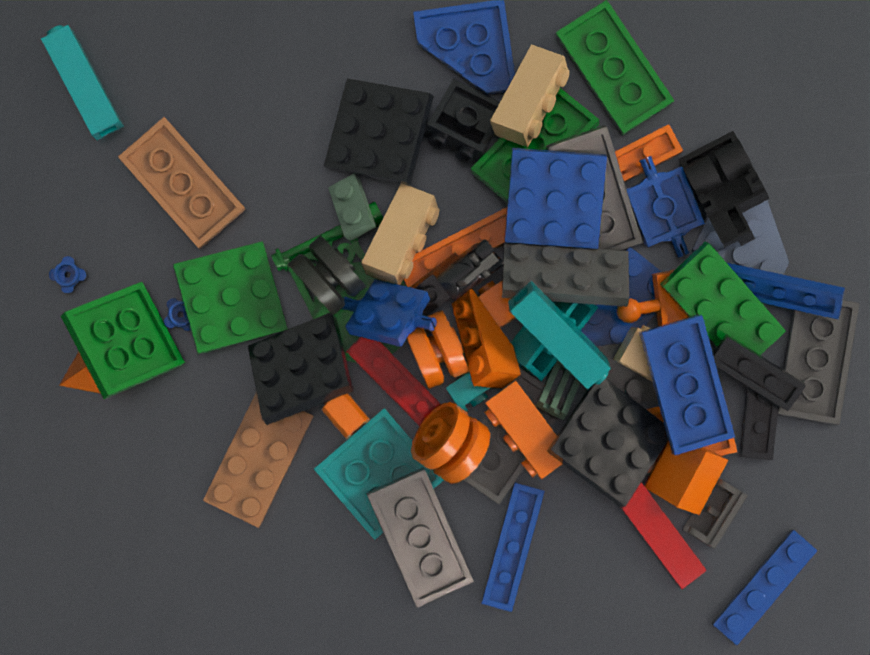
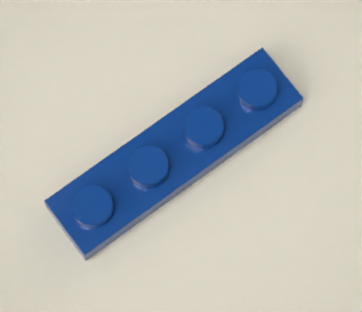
(792, 291)
(513, 547)
(764, 587)

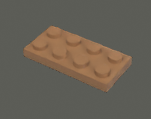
(181, 183)
(256, 464)

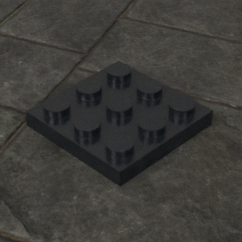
(378, 131)
(299, 368)
(610, 442)

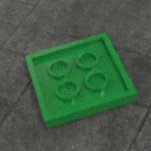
(229, 297)
(122, 339)

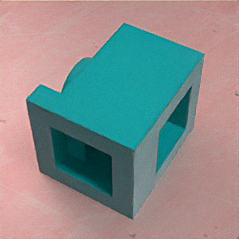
(464, 392)

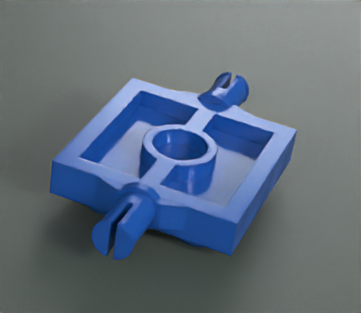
(664, 206)
(388, 313)

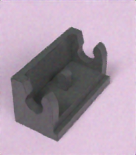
(716, 515)

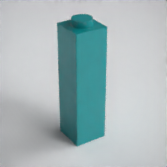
(81, 81)
(559, 335)

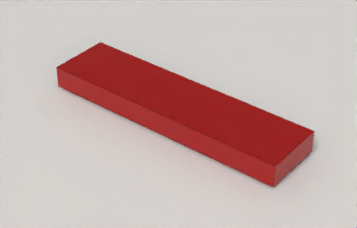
(393, 378)
(663, 537)

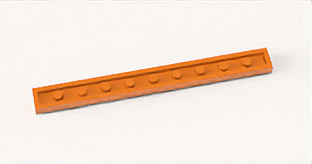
(659, 144)

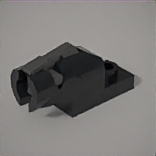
(458, 274)

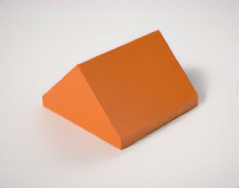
(686, 478)

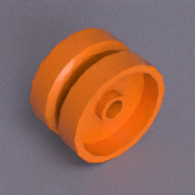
(436, 349)
(450, 443)

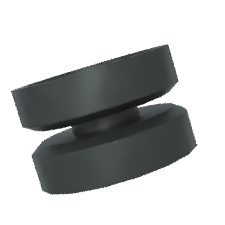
(327, 274)

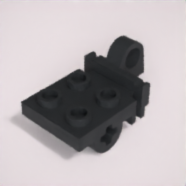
(725, 186)

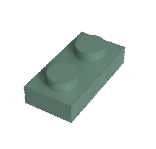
(352, 207)

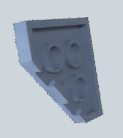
(762, 253)

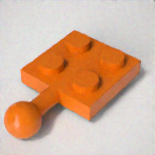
(666, 308)

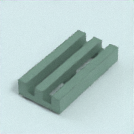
(552, 408)

